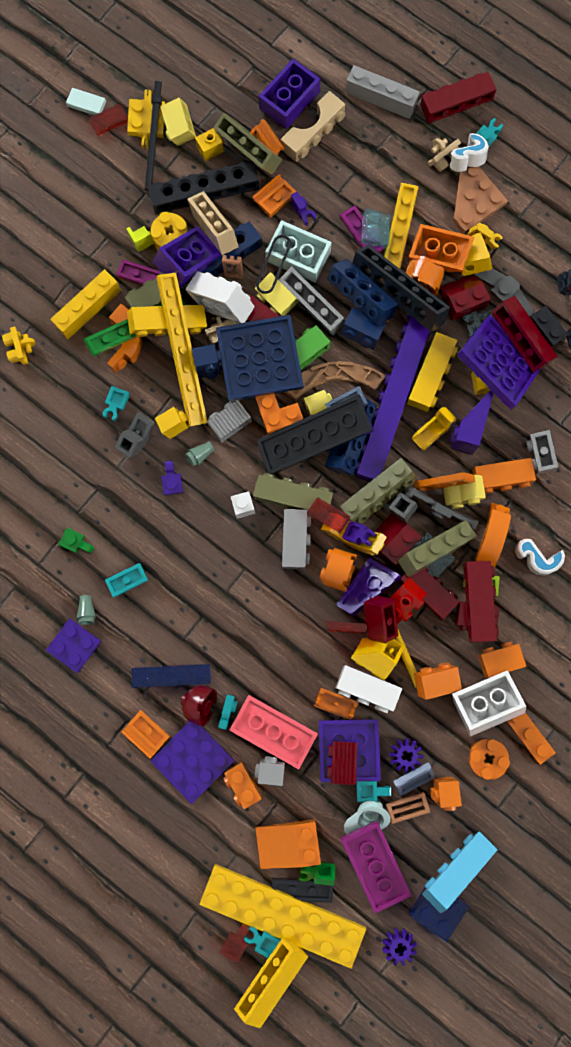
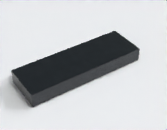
(304, 891)

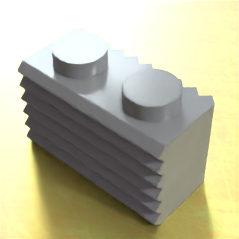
(229, 420)

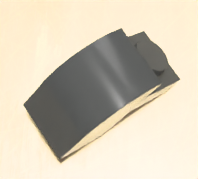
(136, 437)
(401, 507)

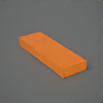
(444, 481)

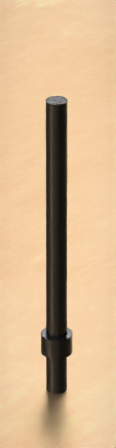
(156, 101)

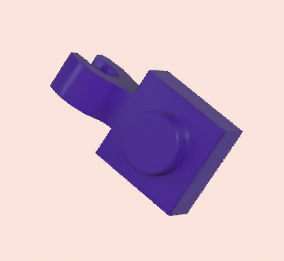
(300, 204)
(171, 482)

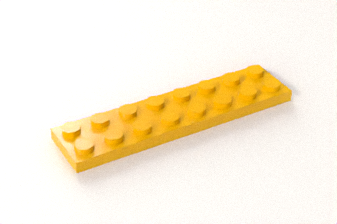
(283, 916)

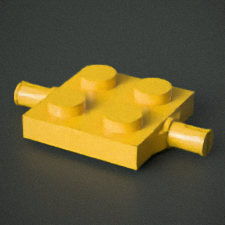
(140, 119)

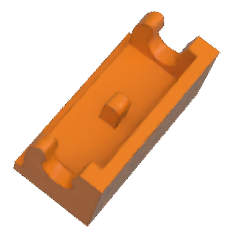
(336, 704)

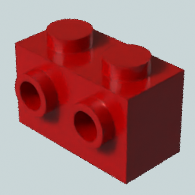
(407, 598)

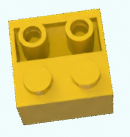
(378, 656)

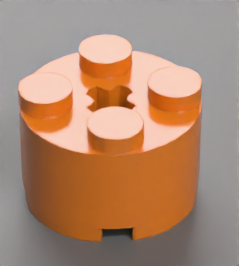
(426, 273)
(339, 569)

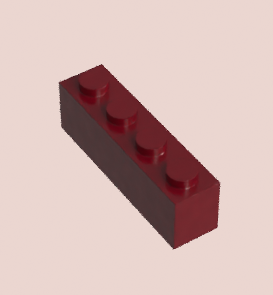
(457, 97)
(524, 333)
(480, 601)

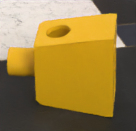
(478, 258)

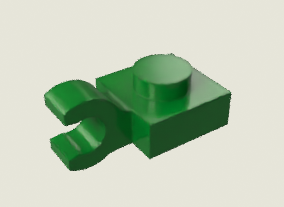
(74, 541)
(322, 874)

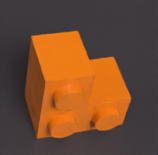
(276, 418)

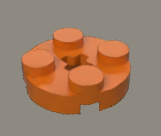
(477, 757)

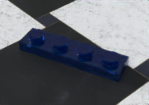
(171, 675)

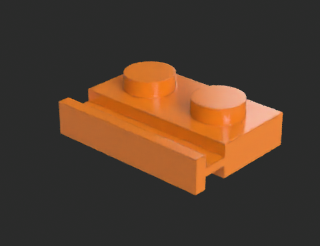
(267, 136)
(274, 195)
(145, 734)

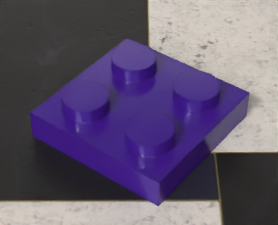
(73, 645)

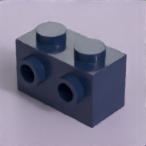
(362, 329)
(207, 361)

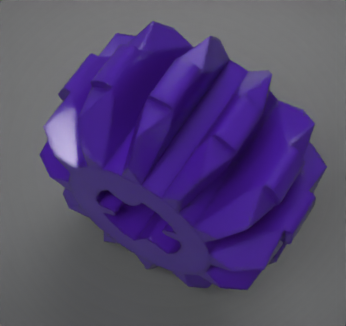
(402, 761)
(407, 947)

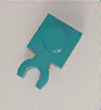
(489, 133)
(115, 400)
(229, 706)
(264, 943)

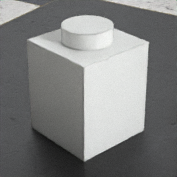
(242, 505)

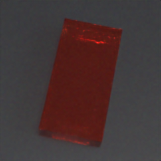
(108, 119)
(328, 515)

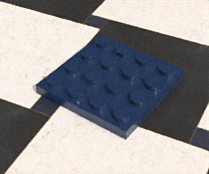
(259, 358)

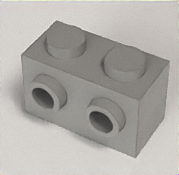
(543, 452)
(270, 771)

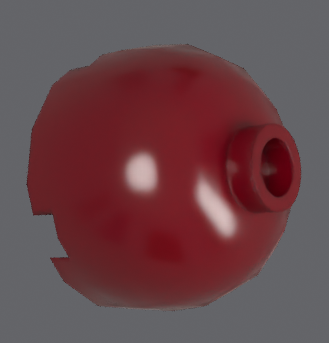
(197, 704)

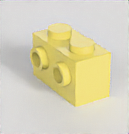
(178, 122)
(279, 299)

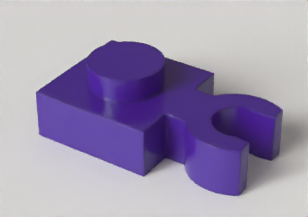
(358, 533)

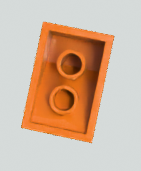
(442, 247)
(288, 845)

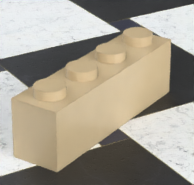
(213, 223)

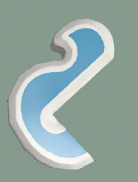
(470, 156)
(535, 560)

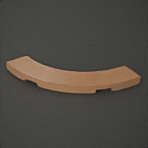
(338, 371)

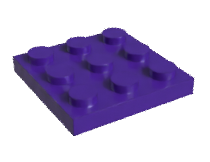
(363, 732)
(192, 761)

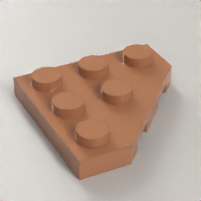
(475, 199)

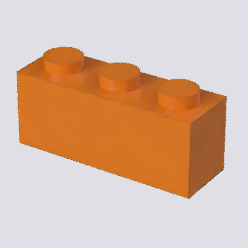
(506, 475)

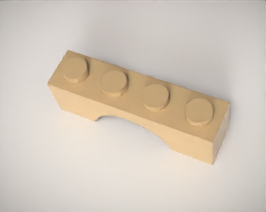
(299, 141)

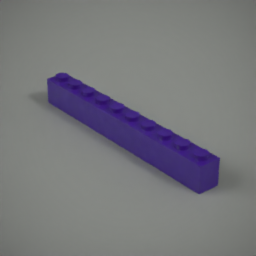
(392, 400)

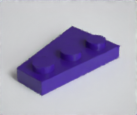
(369, 582)

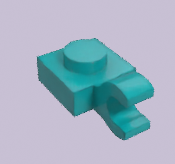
(369, 791)

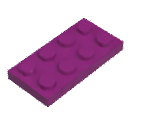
(375, 866)

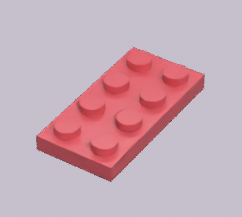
(273, 732)

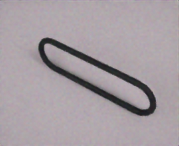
(280, 268)

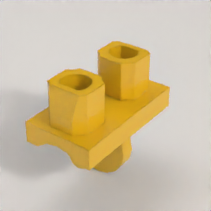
(14, 338)

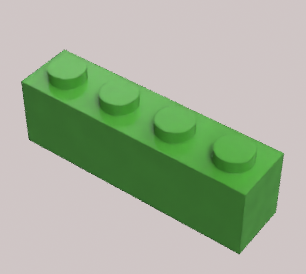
(311, 346)

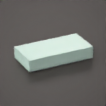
(85, 102)

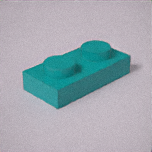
(126, 580)

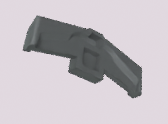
(504, 287)
(439, 509)

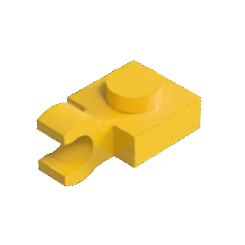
(487, 234)

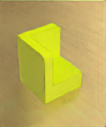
(141, 238)

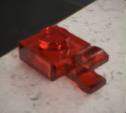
(235, 944)

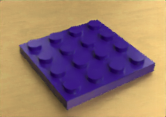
(497, 362)

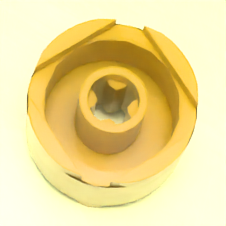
(167, 228)

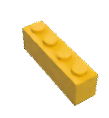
(86, 304)
(152, 320)
(432, 372)
(270, 983)

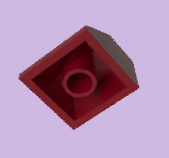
(465, 296)
(398, 541)

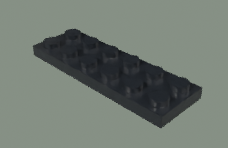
(315, 435)

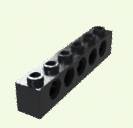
(213, 190)
(402, 288)

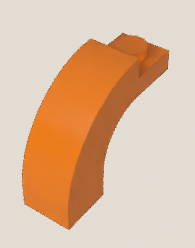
(129, 350)
(494, 534)

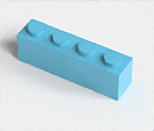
(459, 872)

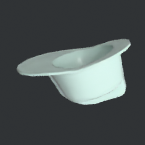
(366, 814)

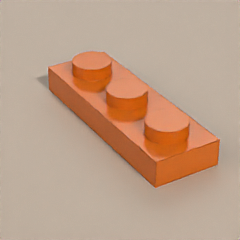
(531, 738)

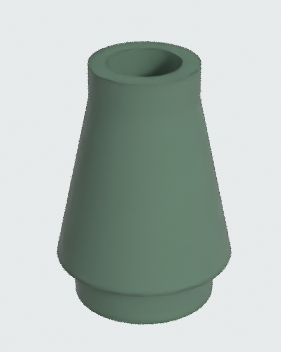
(198, 454)
(85, 611)

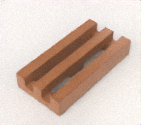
(238, 262)
(408, 807)

